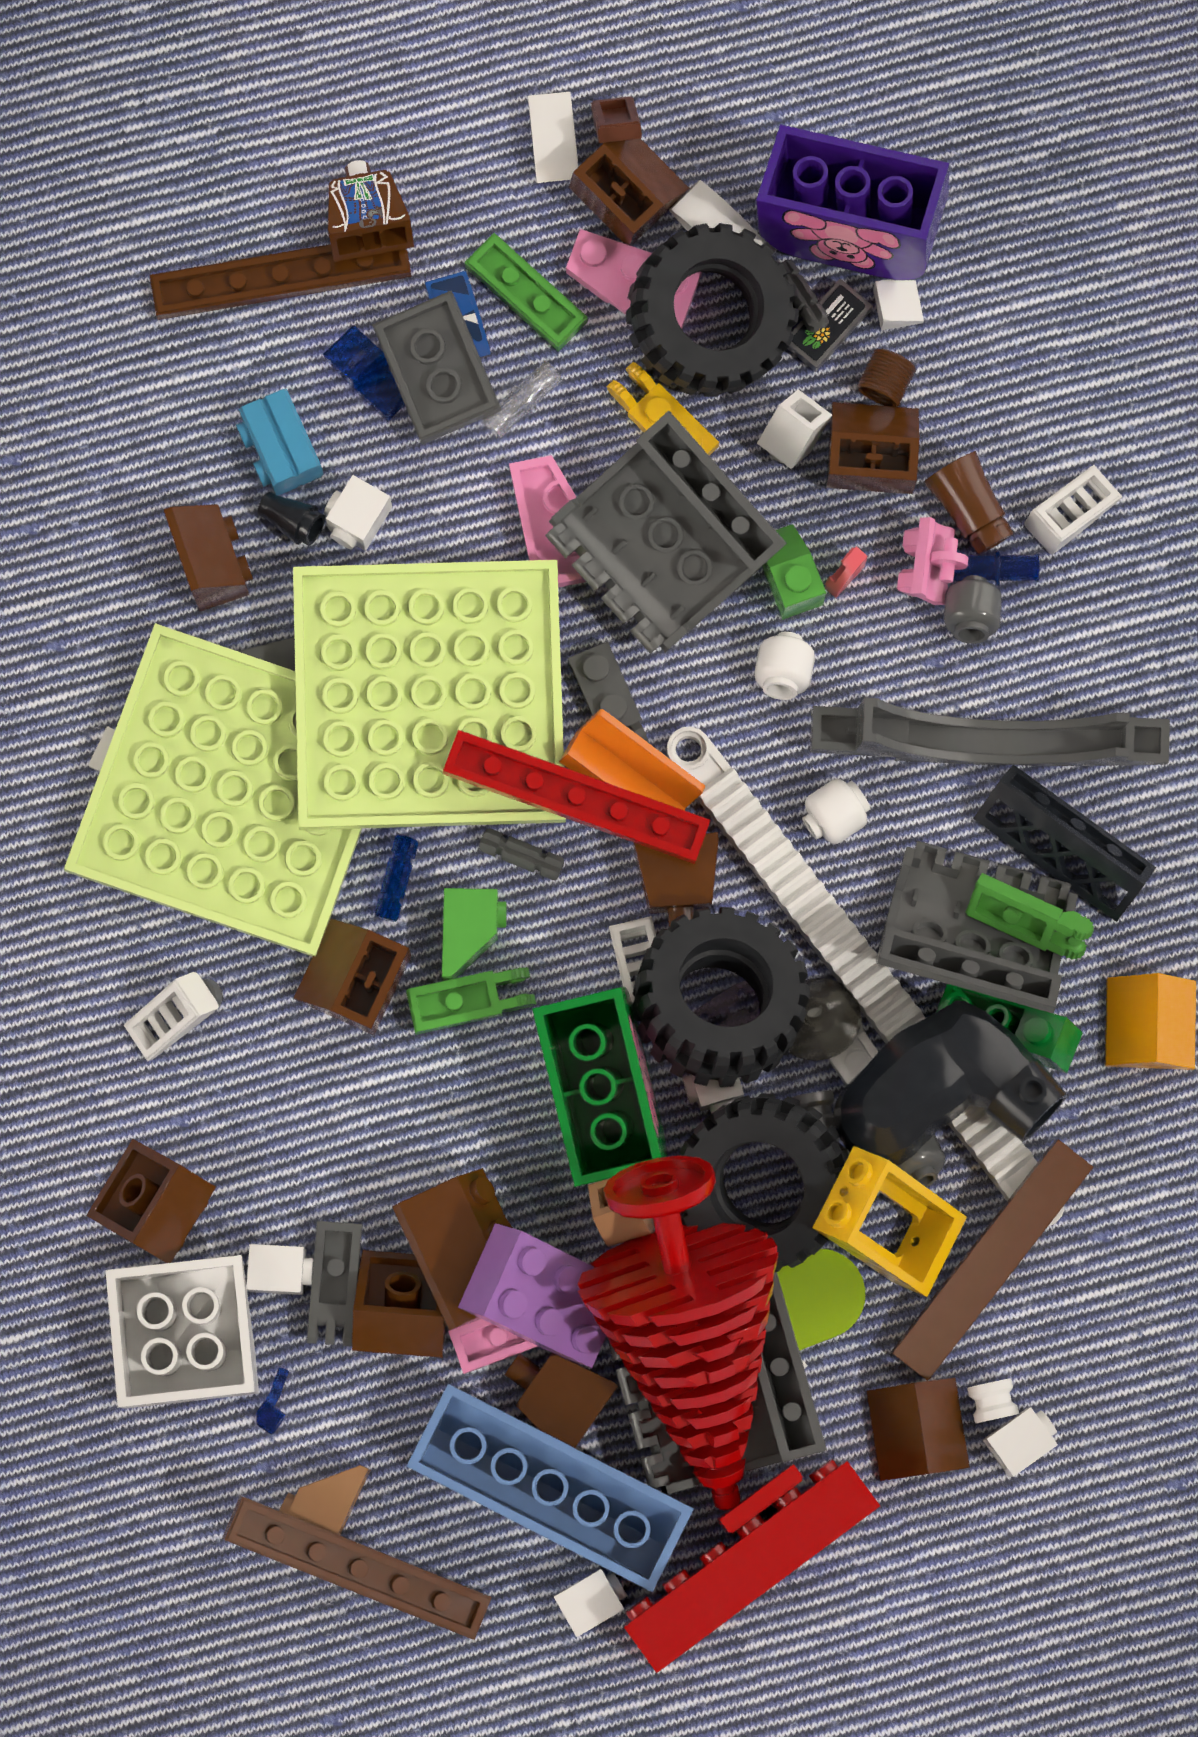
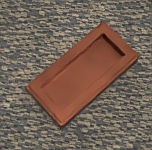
(616, 119)

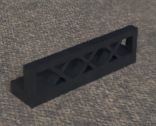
(1072, 830)

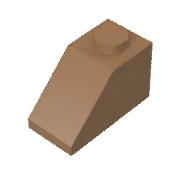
(329, 1500)

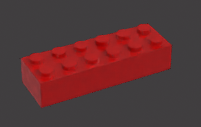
(750, 1565)

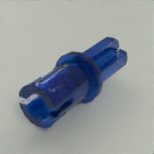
(1001, 568)

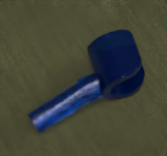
(268, 1416)

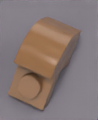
(612, 1226)

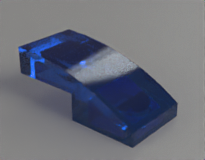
(366, 371)

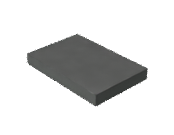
(437, 367)

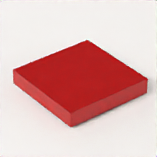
(760, 1499)

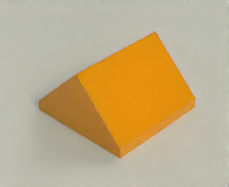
(1150, 1022)

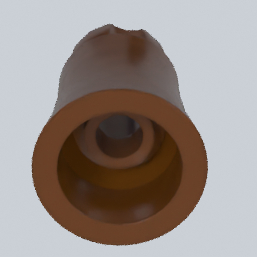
(971, 502)

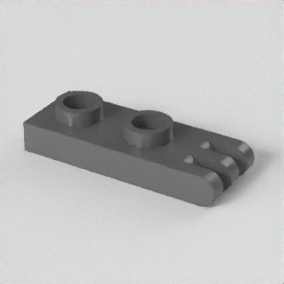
(334, 1280)

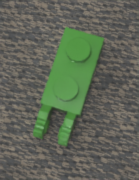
(1029, 918)
(465, 1000)

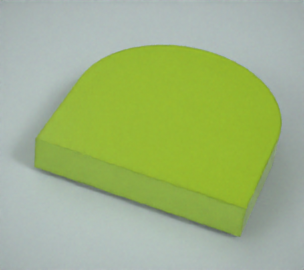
(822, 1296)

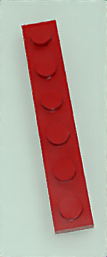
(576, 796)

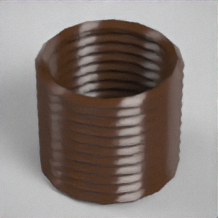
(886, 377)

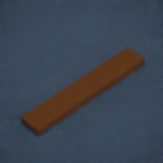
(269, 279)
(992, 1259)
(356, 1567)

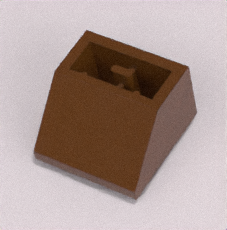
(627, 187)
(873, 448)
(353, 975)

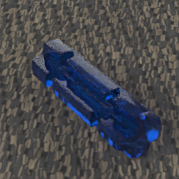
(396, 878)

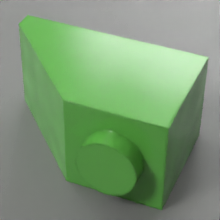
(794, 576)
(469, 927)

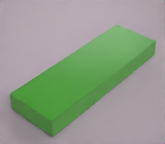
(526, 292)

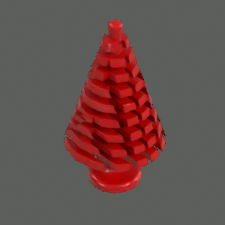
(687, 1314)

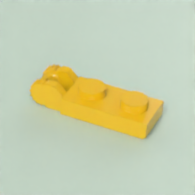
(655, 405)

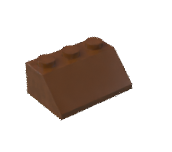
(448, 1234)

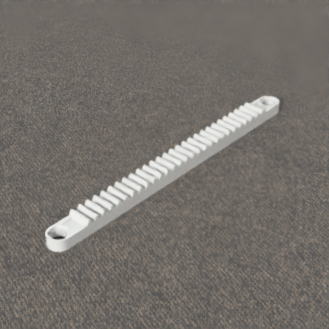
(835, 939)

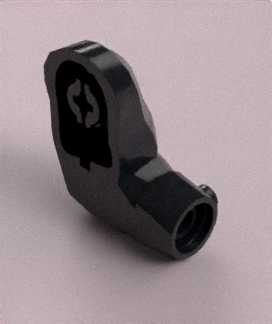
(934, 1074)

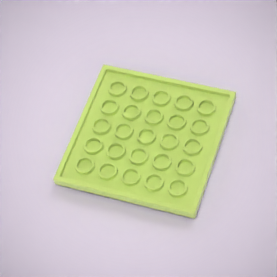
(404, 662)
(206, 798)

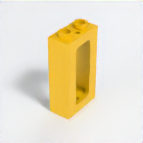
(933, 1223)

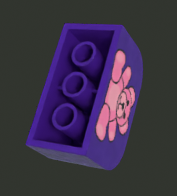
(851, 204)

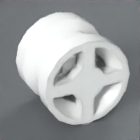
(993, 1400)

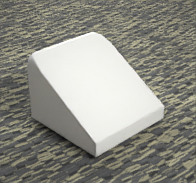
(897, 303)

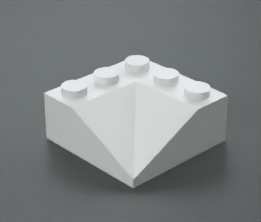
(181, 1332)

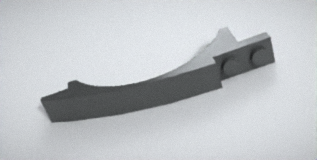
(917, 736)

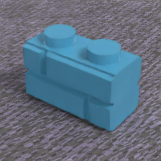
(280, 442)

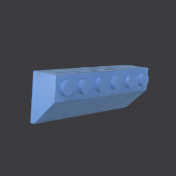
(550, 1487)

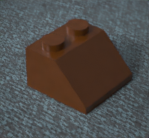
(208, 554)
(151, 1201)
(395, 1308)

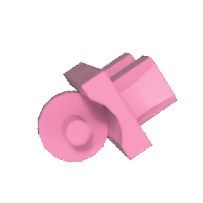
(934, 561)

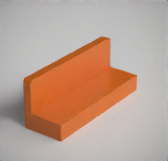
(624, 759)

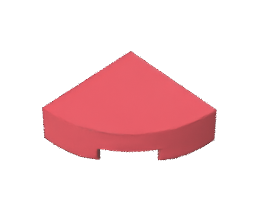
(850, 568)

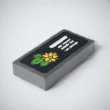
(844, 312)

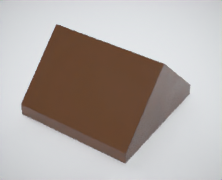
(917, 1429)

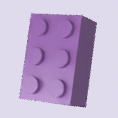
(534, 1295)

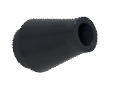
(293, 518)

